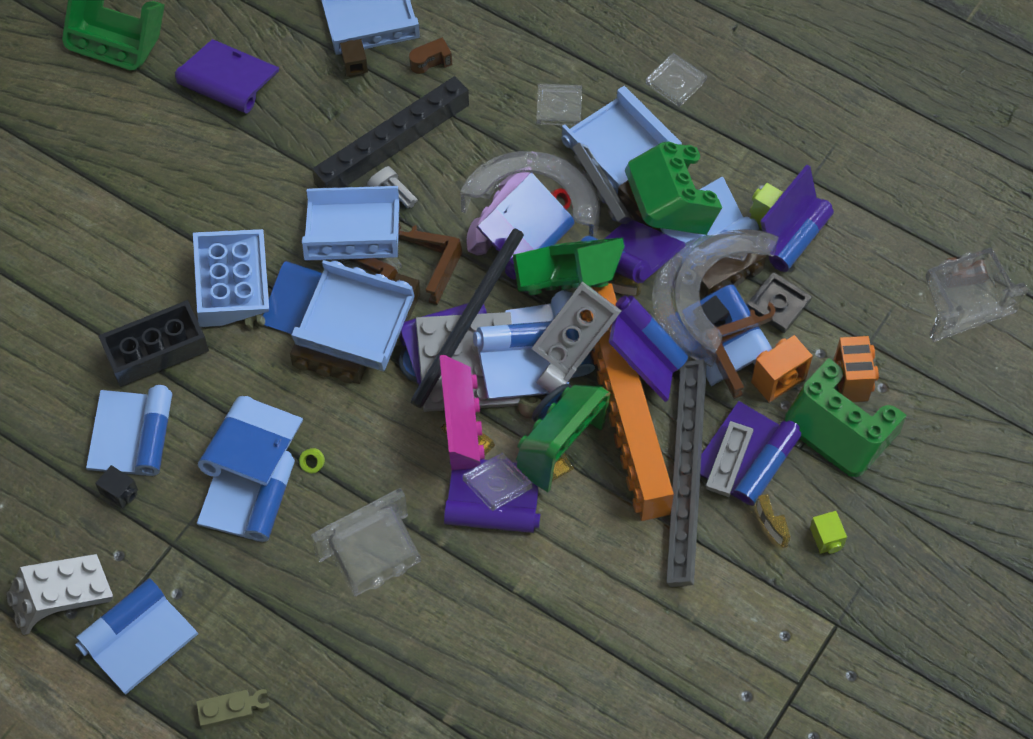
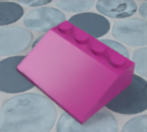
(460, 414)

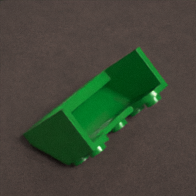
(112, 34)
(667, 191)
(568, 265)
(838, 426)
(559, 430)

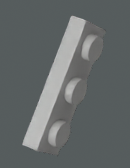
(729, 459)

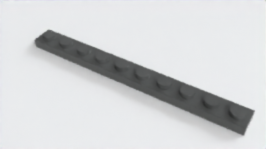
(686, 474)

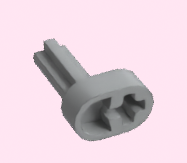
(388, 177)

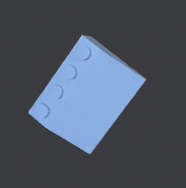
(230, 276)

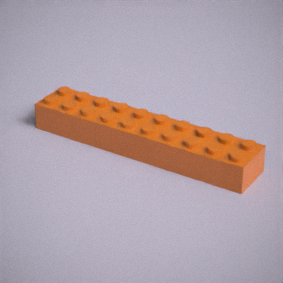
(633, 425)

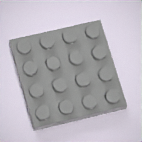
(432, 335)

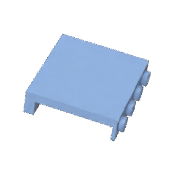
(370, 20)
(618, 134)
(352, 223)
(355, 315)

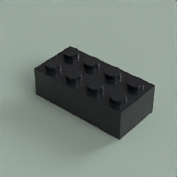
(153, 343)

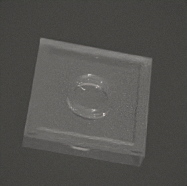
(676, 79)
(559, 104)
(497, 481)

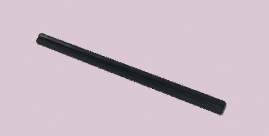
(468, 316)

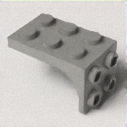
(56, 587)

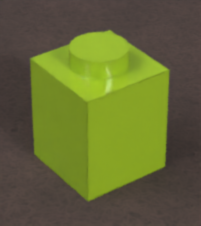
(828, 532)

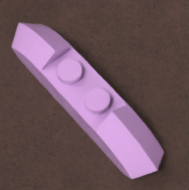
(476, 241)

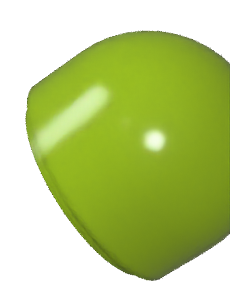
(320, 460)

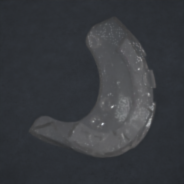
(570, 176)
(678, 285)

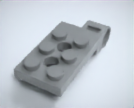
(568, 354)

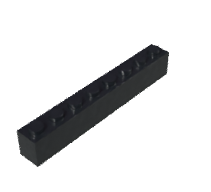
(392, 135)

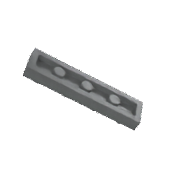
(606, 191)

